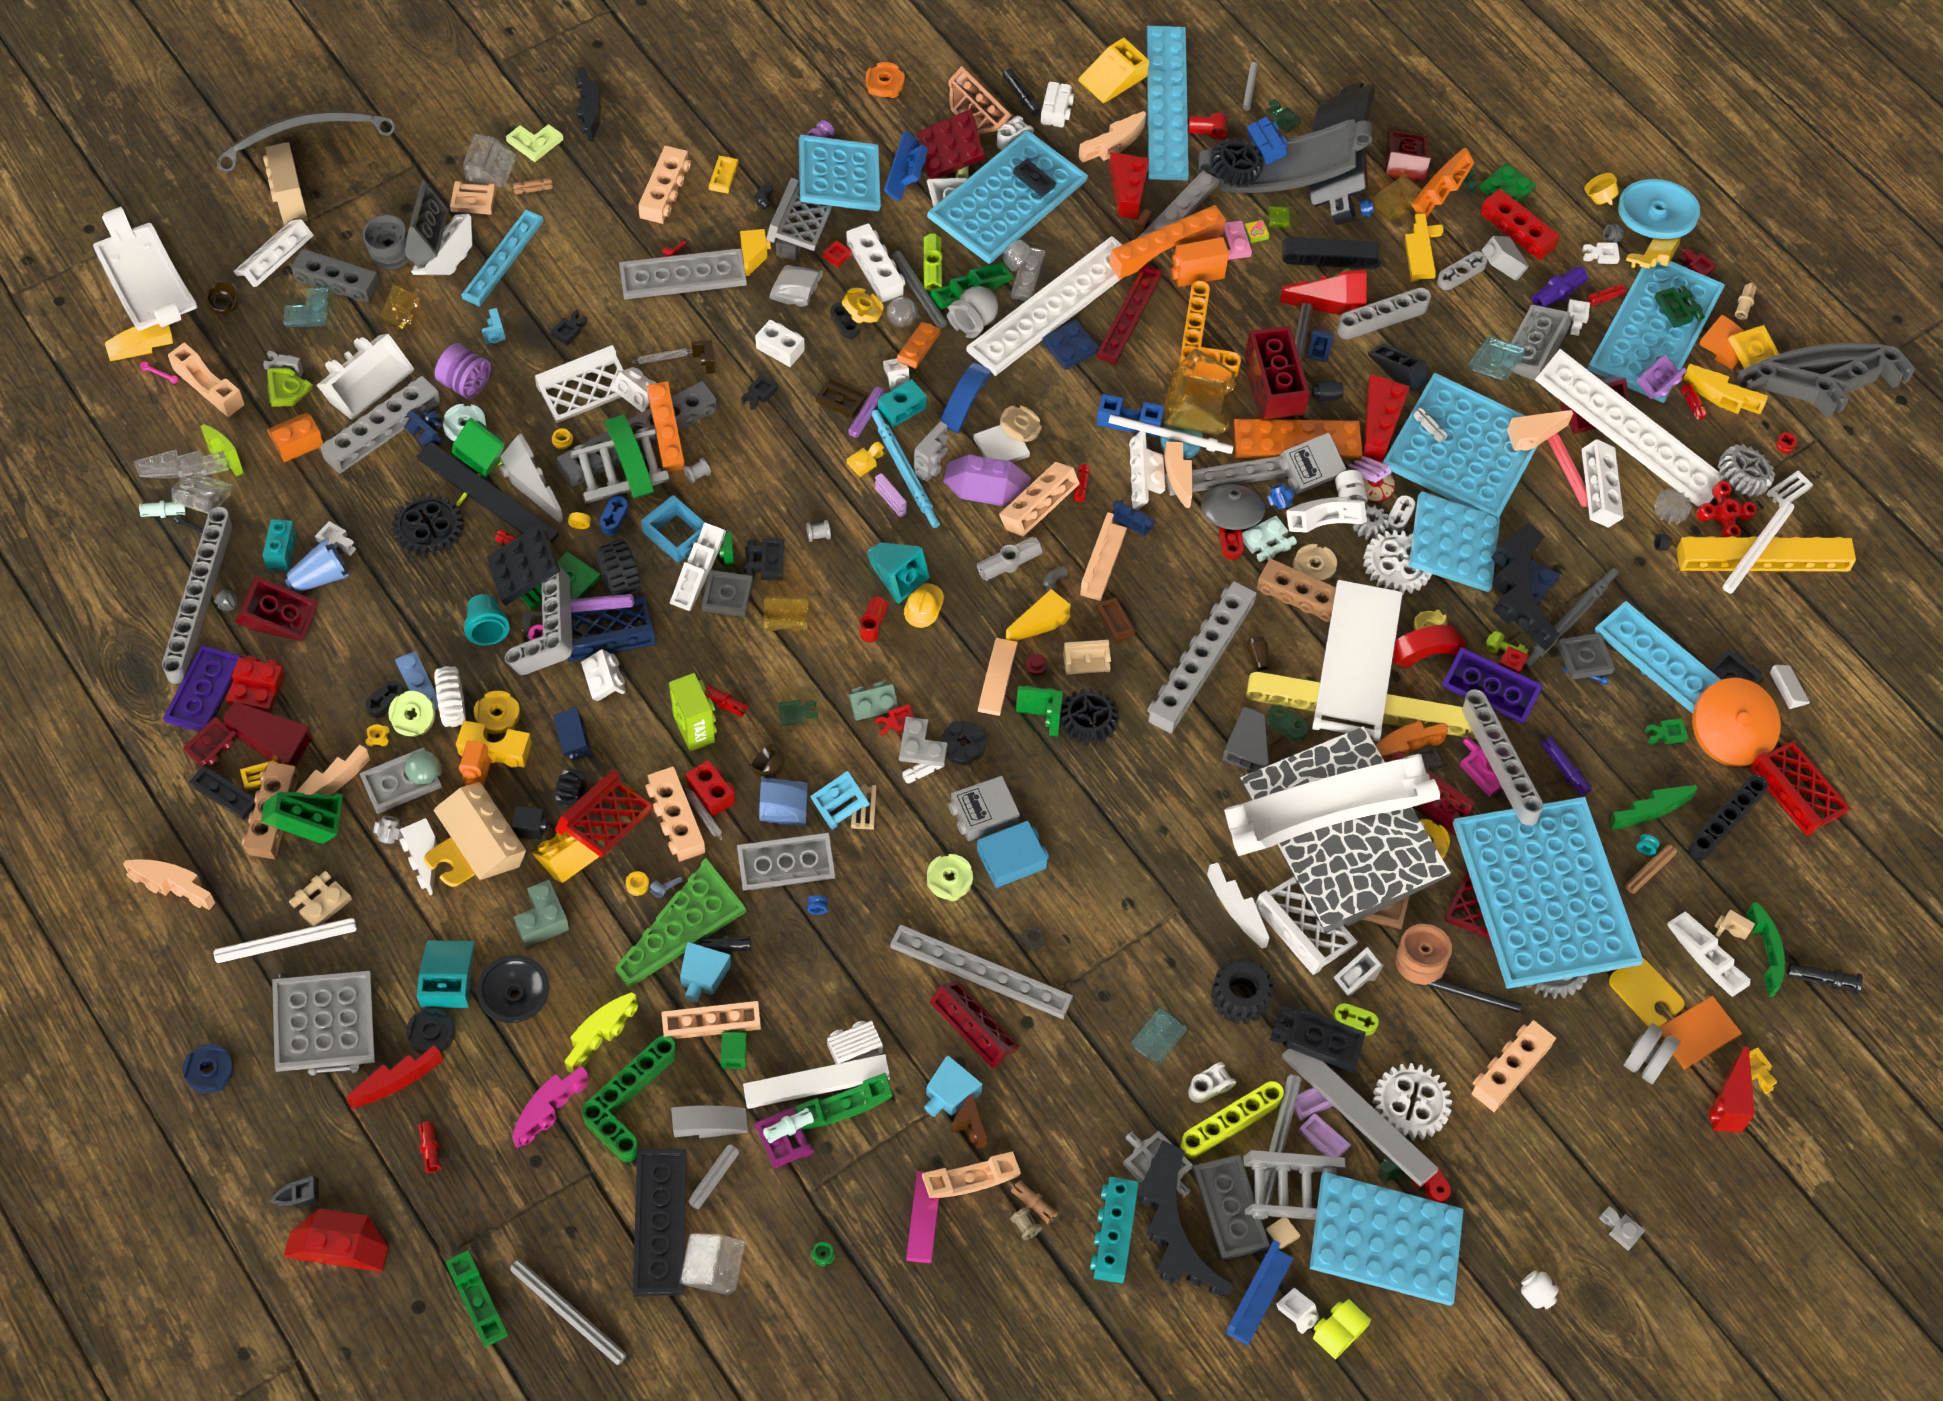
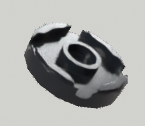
(429, 1029)

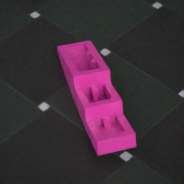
(922, 1224)

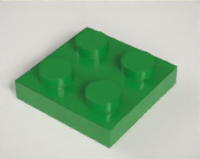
(1509, 181)

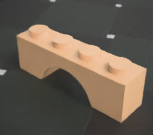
(192, 369)

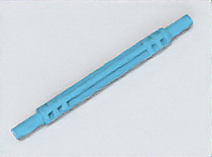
(905, 469)

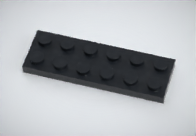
(660, 1222)

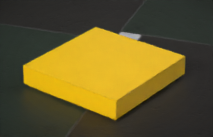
(1753, 346)

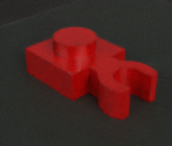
(896, 719)

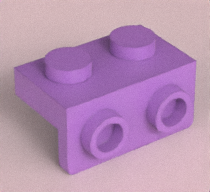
(1660, 377)

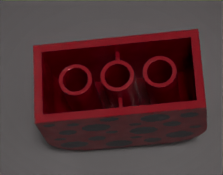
(1276, 373)

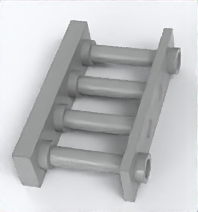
(614, 486)
(1283, 1164)

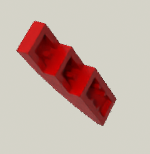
(386, 1082)

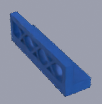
(1259, 1294)

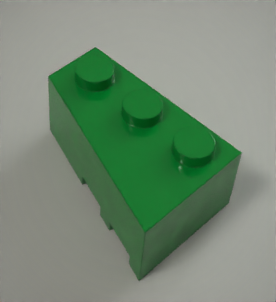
(304, 815)

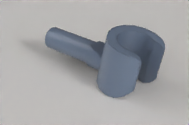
(659, 890)

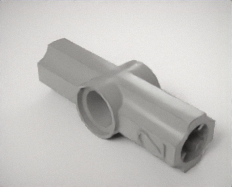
(999, 563)

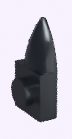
(298, 1193)

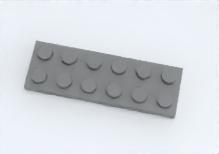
(682, 273)

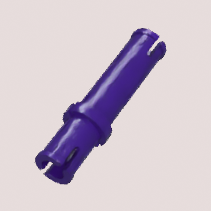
(1571, 773)

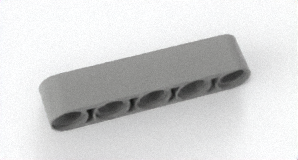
(1383, 313)

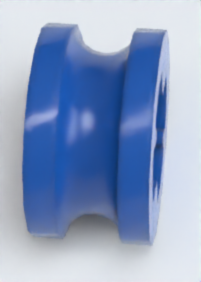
(817, 905)

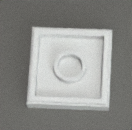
(998, 445)

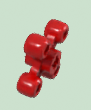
(1726, 510)

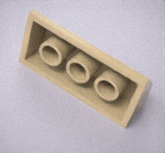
(480, 831)

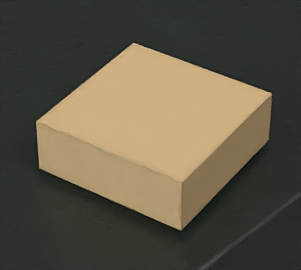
(1282, 1232)

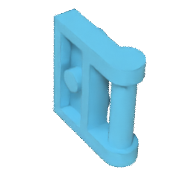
(836, 794)

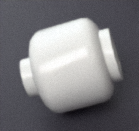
(1539, 1289)

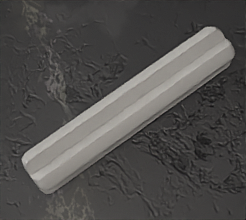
(713, 1176)

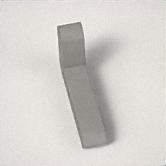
(557, 630)

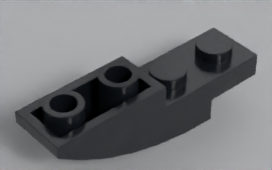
(589, 104)

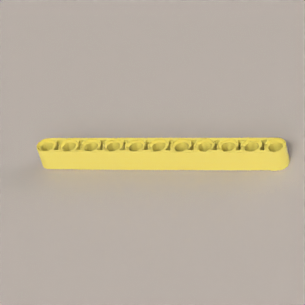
(1397, 711)

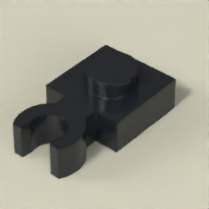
(568, 330)
(761, 390)

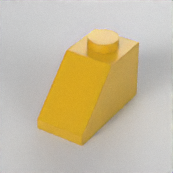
(754, 249)

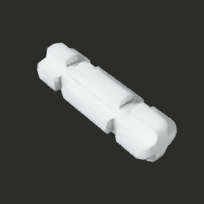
(918, 771)

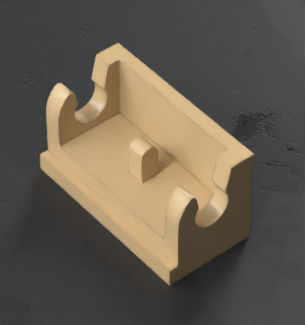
(1087, 657)

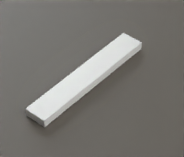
(814, 1081)

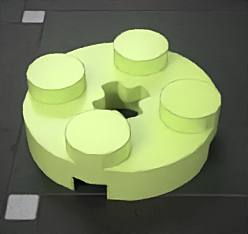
(406, 702)
(946, 865)

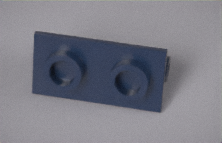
(1132, 518)

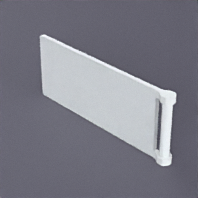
(1358, 657)

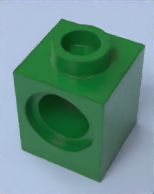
(733, 1050)

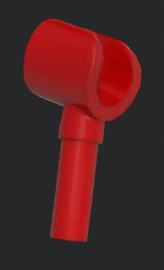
(672, 252)

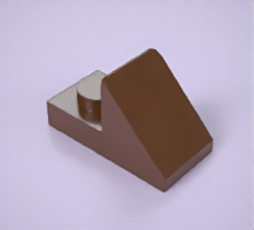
(969, 1118)

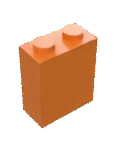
(1200, 261)

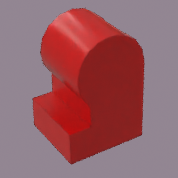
(1436, 1187)

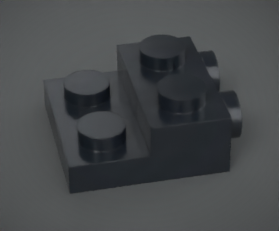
(1733, 666)

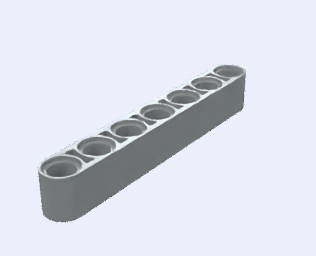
(1502, 757)

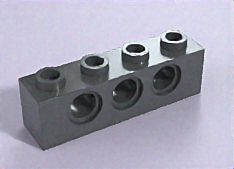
(335, 275)

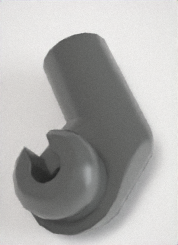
(1052, 576)

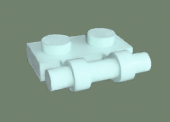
(1265, 534)

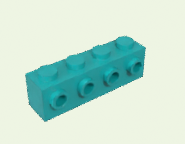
(1115, 1230)

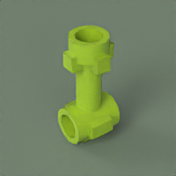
(1496, 642)

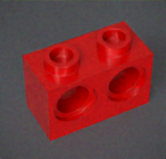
(708, 789)

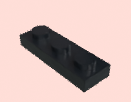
(223, 792)

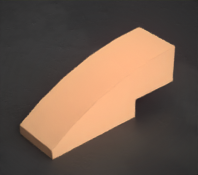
(1179, 472)

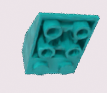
(446, 974)

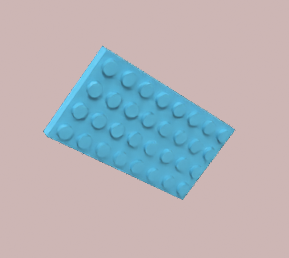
(1000, 208)
(1643, 331)

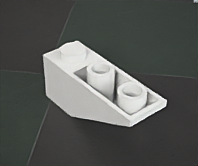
(420, 839)

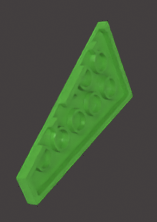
(690, 916)

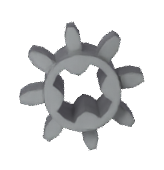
(388, 829)

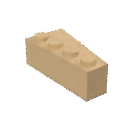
(284, 182)

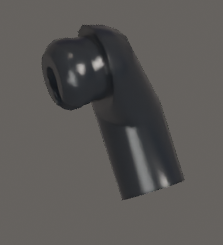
(761, 196)

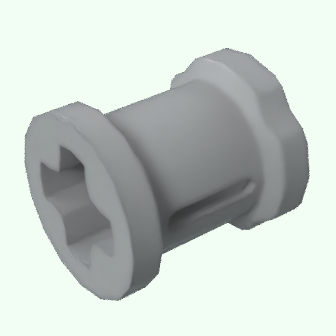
(697, 470)
(818, 530)

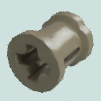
(1026, 1223)

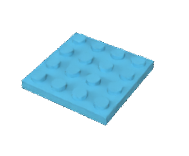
(839, 173)
(1454, 541)

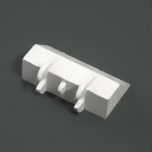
(365, 375)

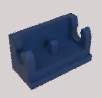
(572, 734)

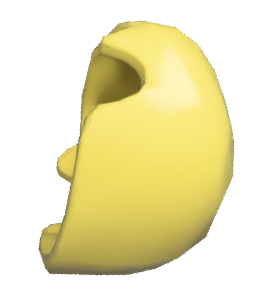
(1429, 618)

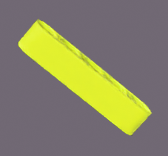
(1237, 1110)

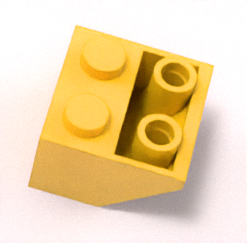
(563, 856)

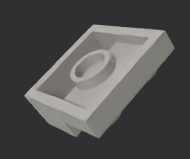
(929, 453)

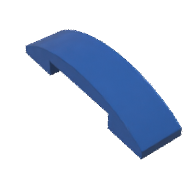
(964, 396)

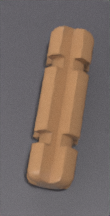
(532, 185)

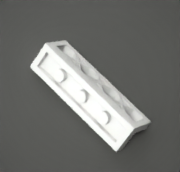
(274, 252)

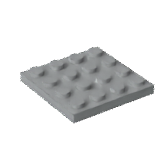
(323, 1021)

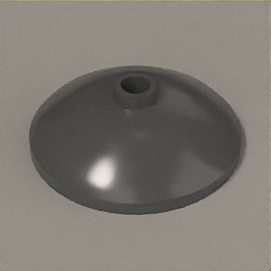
(1232, 506)

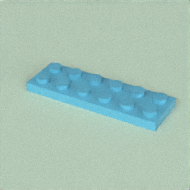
(1656, 655)

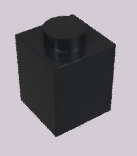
(529, 822)

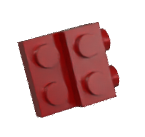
(256, 683)

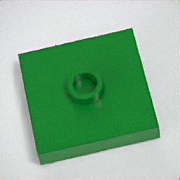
(581, 575)

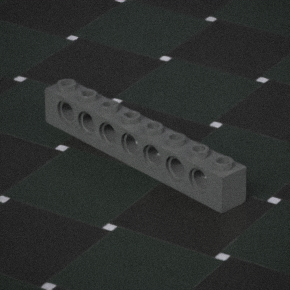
(685, 415)

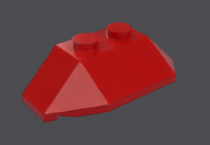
(338, 1240)

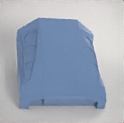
(783, 801)

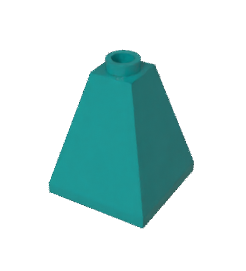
(899, 568)

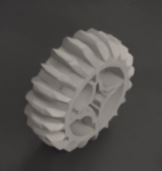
(1746, 470)

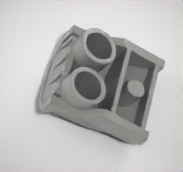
(795, 285)

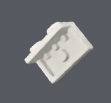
(632, 386)
(603, 675)

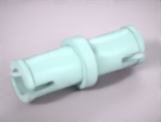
(161, 509)
(788, 1125)

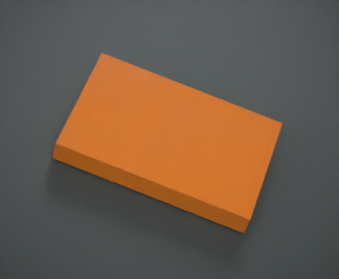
(1701, 1031)

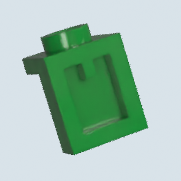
(726, 549)

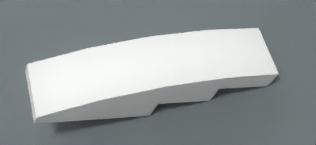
(698, 566)
(1241, 910)
(1707, 953)

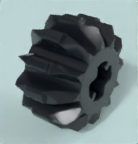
(570, 787)

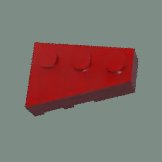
(1128, 182)

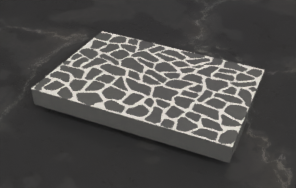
(1356, 863)

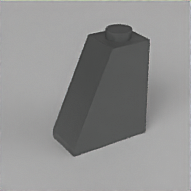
(1248, 741)

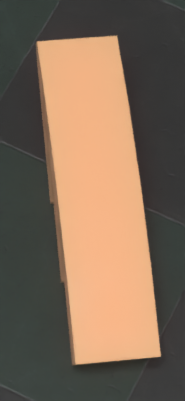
(997, 676)
(336, 775)

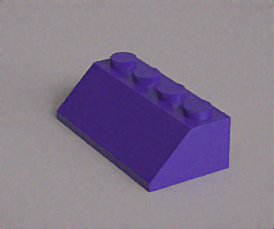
(1505, 690)

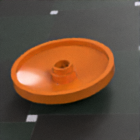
(1736, 721)

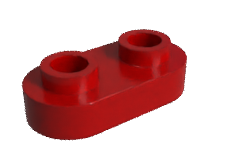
(1231, 542)

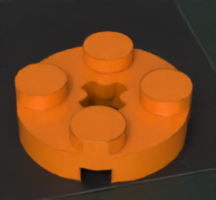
(885, 88)

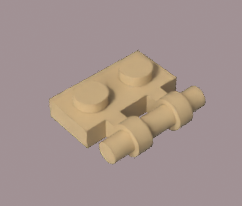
(325, 904)

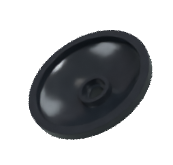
(511, 976)

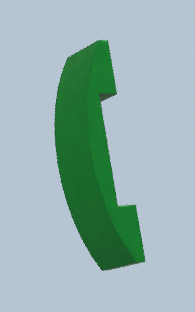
(629, 456)
(1773, 945)
(848, 1103)
(476, 1298)

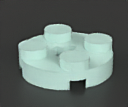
(460, 413)

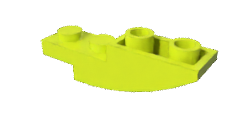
(604, 1023)

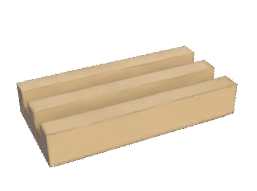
(862, 825)

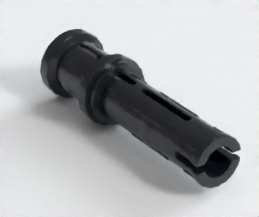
(1835, 979)

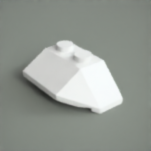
(453, 248)

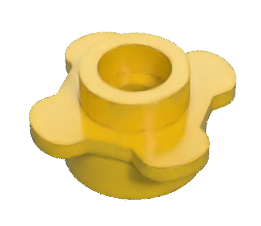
(375, 730)

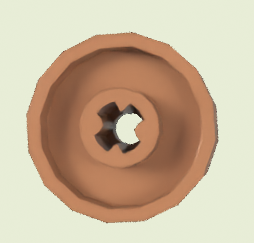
(1423, 954)

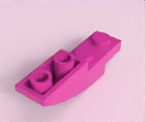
(540, 1111)

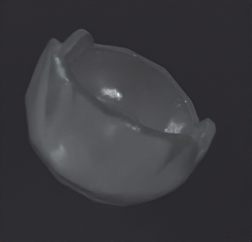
(1016, 254)
(902, 312)

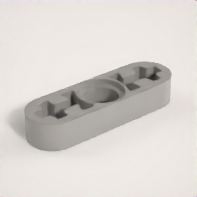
(1457, 277)

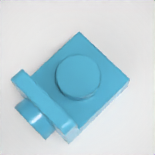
(495, 331)

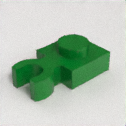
(1669, 730)

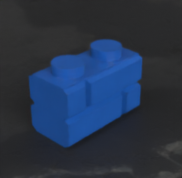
(1267, 140)

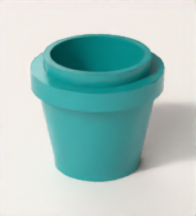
(485, 621)

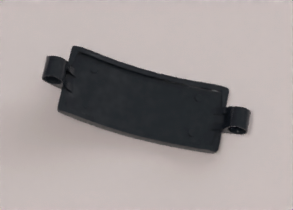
(1351, 103)

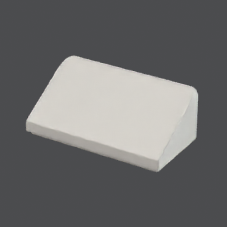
(1789, 686)

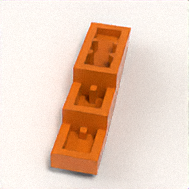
(1445, 180)

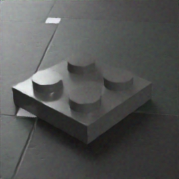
(727, 593)
(1586, 656)

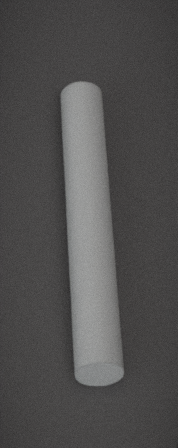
(1250, 86)

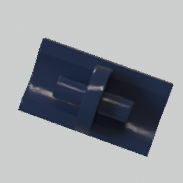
(431, 420)

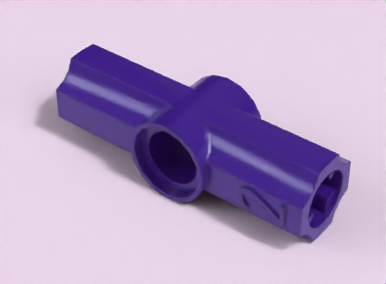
(1560, 287)

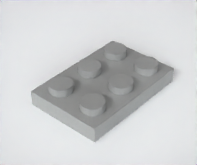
(391, 787)

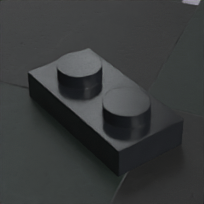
(1034, 178)

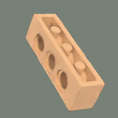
(664, 184)
(1039, 499)
(664, 783)
(711, 1020)
(1495, 1094)

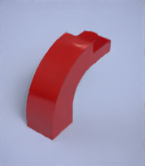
(1426, 642)

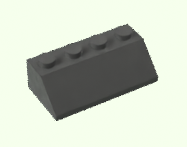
(426, 226)

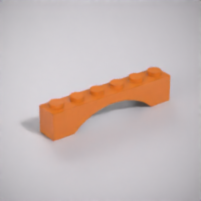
(1136, 253)

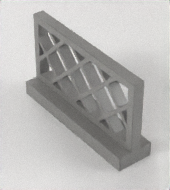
(787, 211)

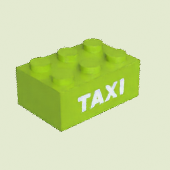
(693, 711)

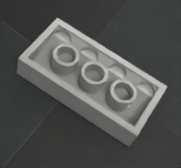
(1541, 337)
(785, 861)

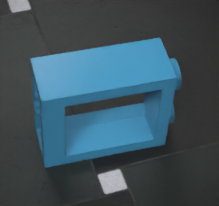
(664, 514)

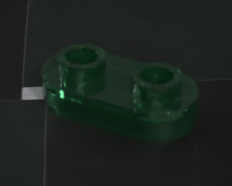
(1286, 722)

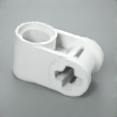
(1011, 131)
(1215, 1082)

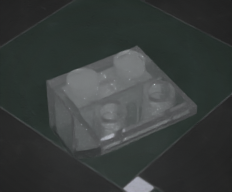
(488, 161)
(712, 1262)

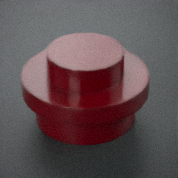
(1036, 664)

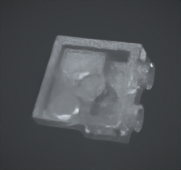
(200, 492)

